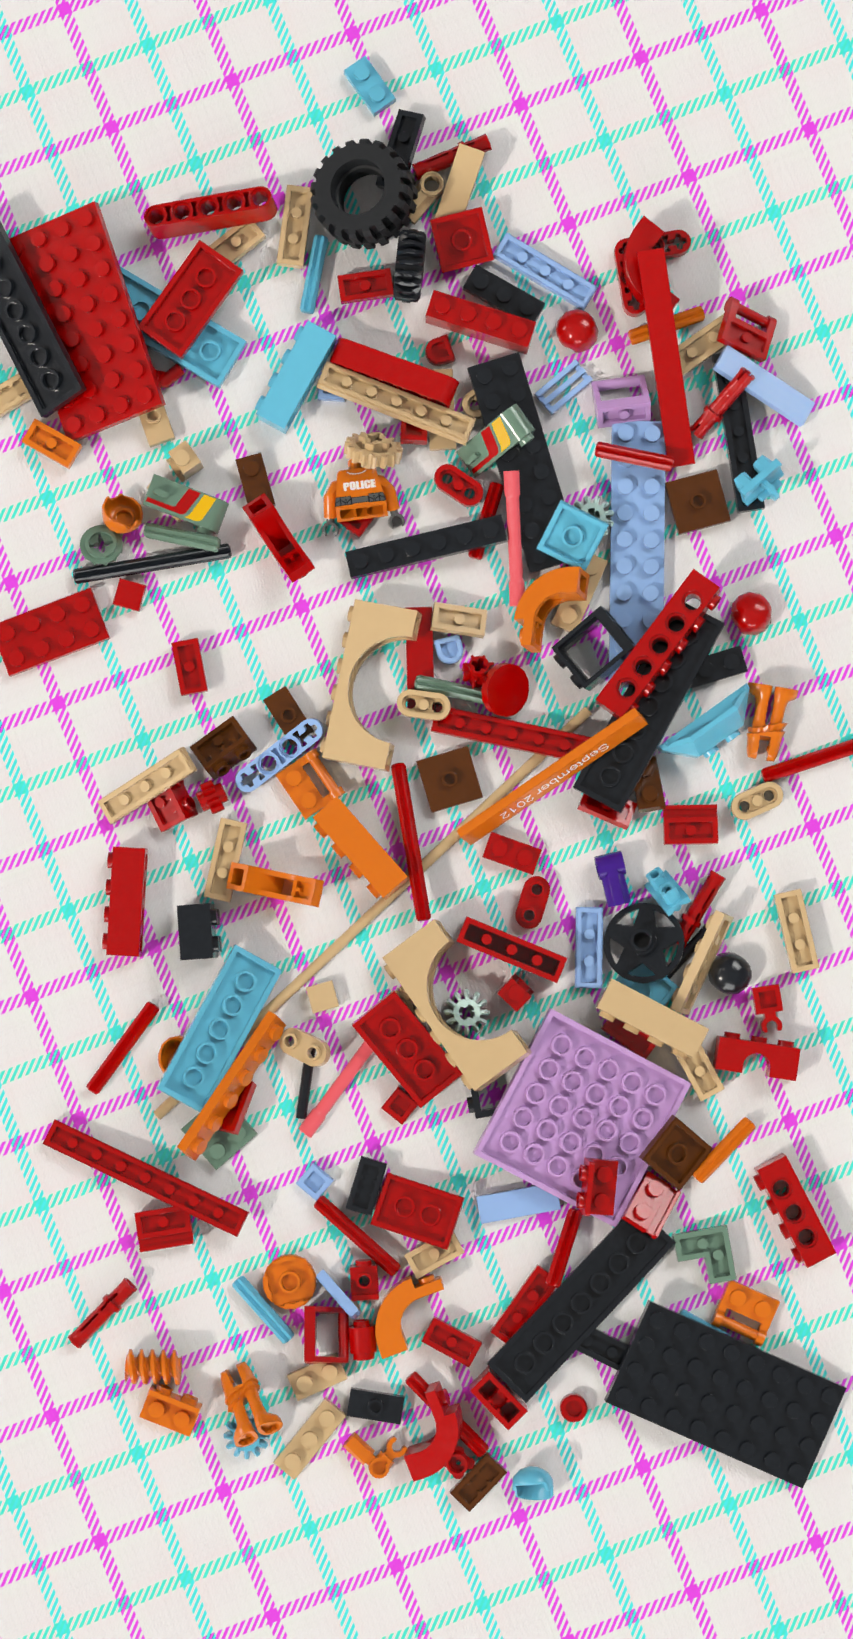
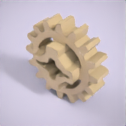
(373, 450)

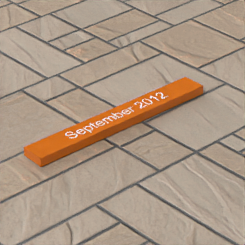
(552, 776)

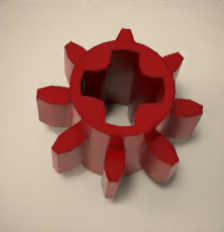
(476, 670)
(212, 797)

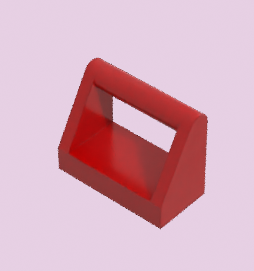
(310, 1335)

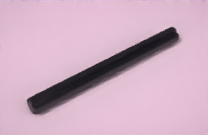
(150, 564)

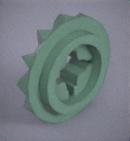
(90, 540)

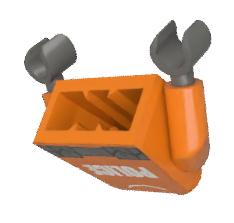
(359, 495)

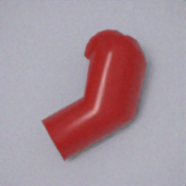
(167, 378)

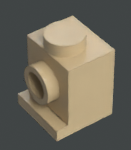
(184, 461)

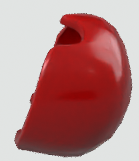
(577, 330)
(751, 613)

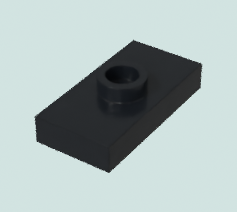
(366, 1185)
(375, 1405)

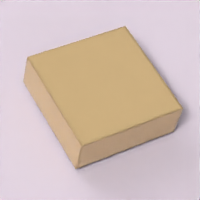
(322, 996)

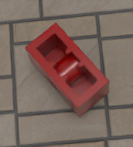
(498, 1398)

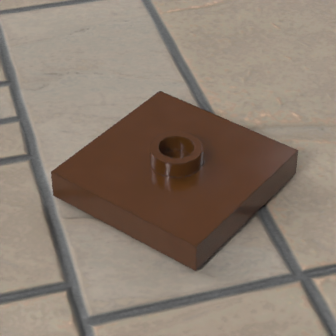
(697, 502)
(449, 779)
(675, 1152)

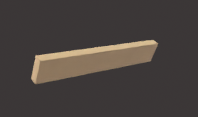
(396, 403)

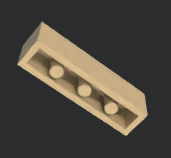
(651, 1018)

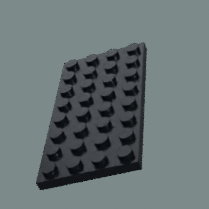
(725, 1394)

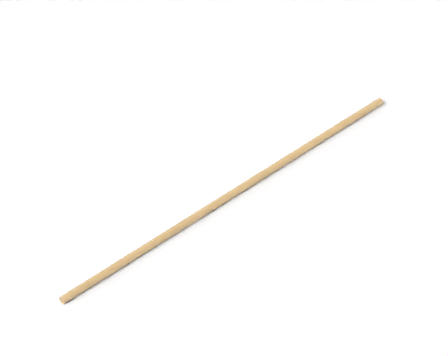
(381, 904)

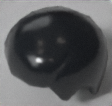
(730, 973)

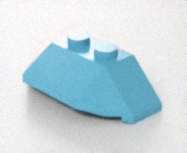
(710, 728)

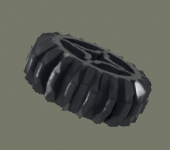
(409, 265)

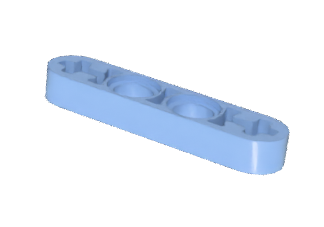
(280, 756)

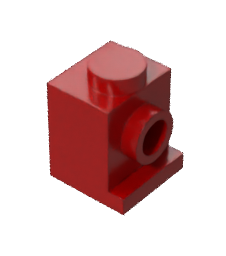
(515, 992)
(361, 1292)

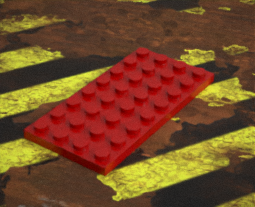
(94, 316)

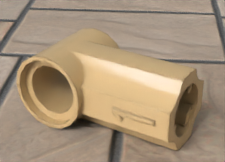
(426, 198)

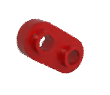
(459, 485)
(532, 902)

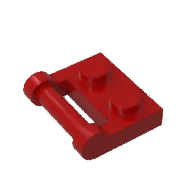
(743, 336)

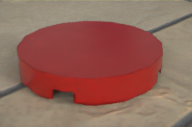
(505, 689)

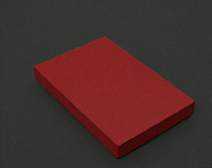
(417, 1211)

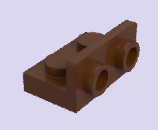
(223, 748)

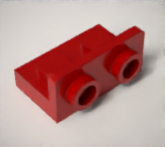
(172, 807)
(598, 1186)

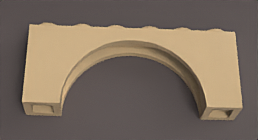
(369, 629)
(415, 967)

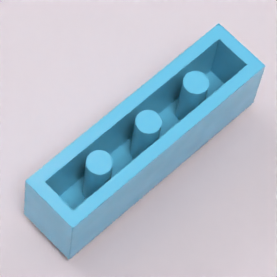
(296, 376)

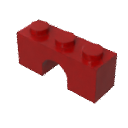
(732, 1051)

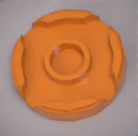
(289, 1281)

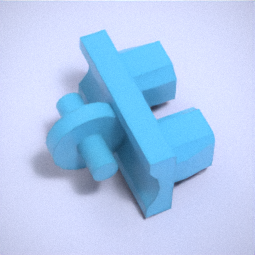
(763, 484)
(666, 891)

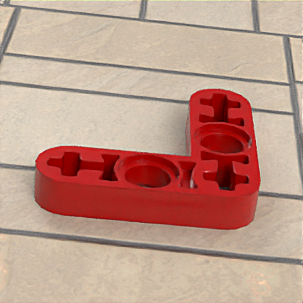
(672, 252)

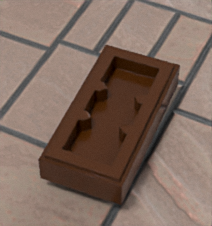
(287, 712)
(478, 1481)

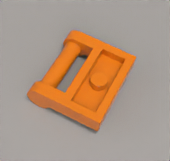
(301, 787)
(748, 1303)

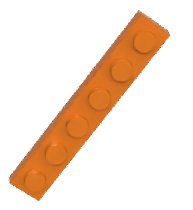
(231, 1086)

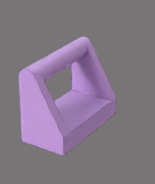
(622, 409)

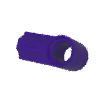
(612, 872)

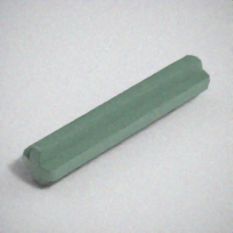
(182, 537)
(448, 688)

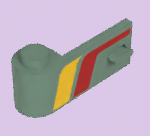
(496, 439)
(186, 504)

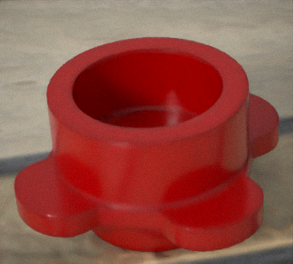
(466, 1463)

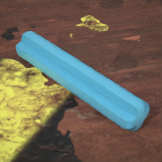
(314, 274)
(263, 1309)

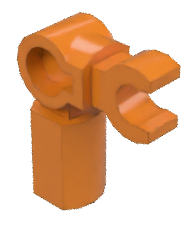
(379, 1464)

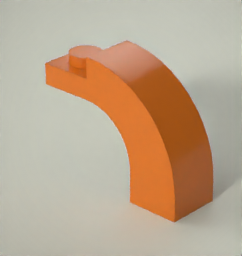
(542, 596)
(275, 884)
(388, 1326)

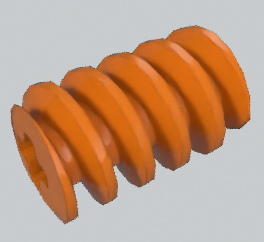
(153, 1367)

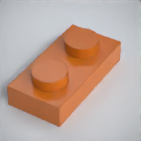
(52, 443)

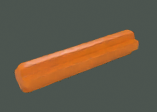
(681, 319)
(724, 1149)

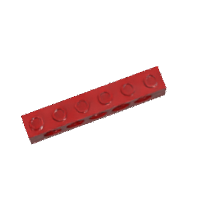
(695, 587)

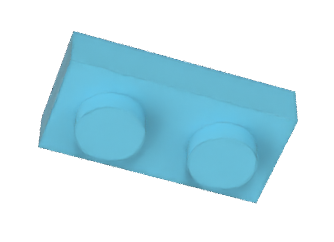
(369, 86)

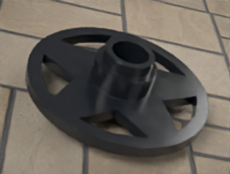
(644, 943)

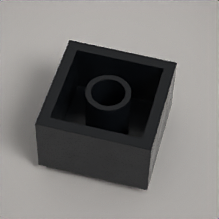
(198, 931)

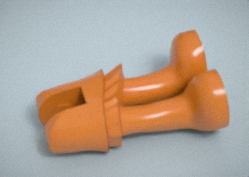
(771, 732)
(239, 1396)

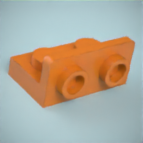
(171, 1409)

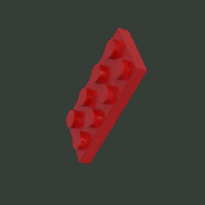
(190, 299)
(51, 632)
(406, 1048)

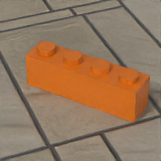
(361, 848)

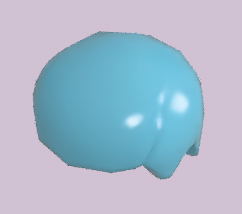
(533, 1484)

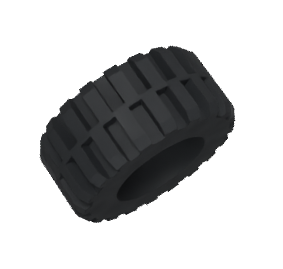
(341, 172)

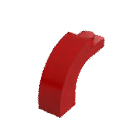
(643, 237)
(278, 538)
(432, 1455)

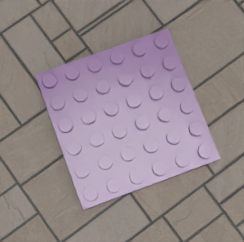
(576, 1102)

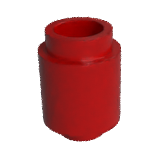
(362, 1340)

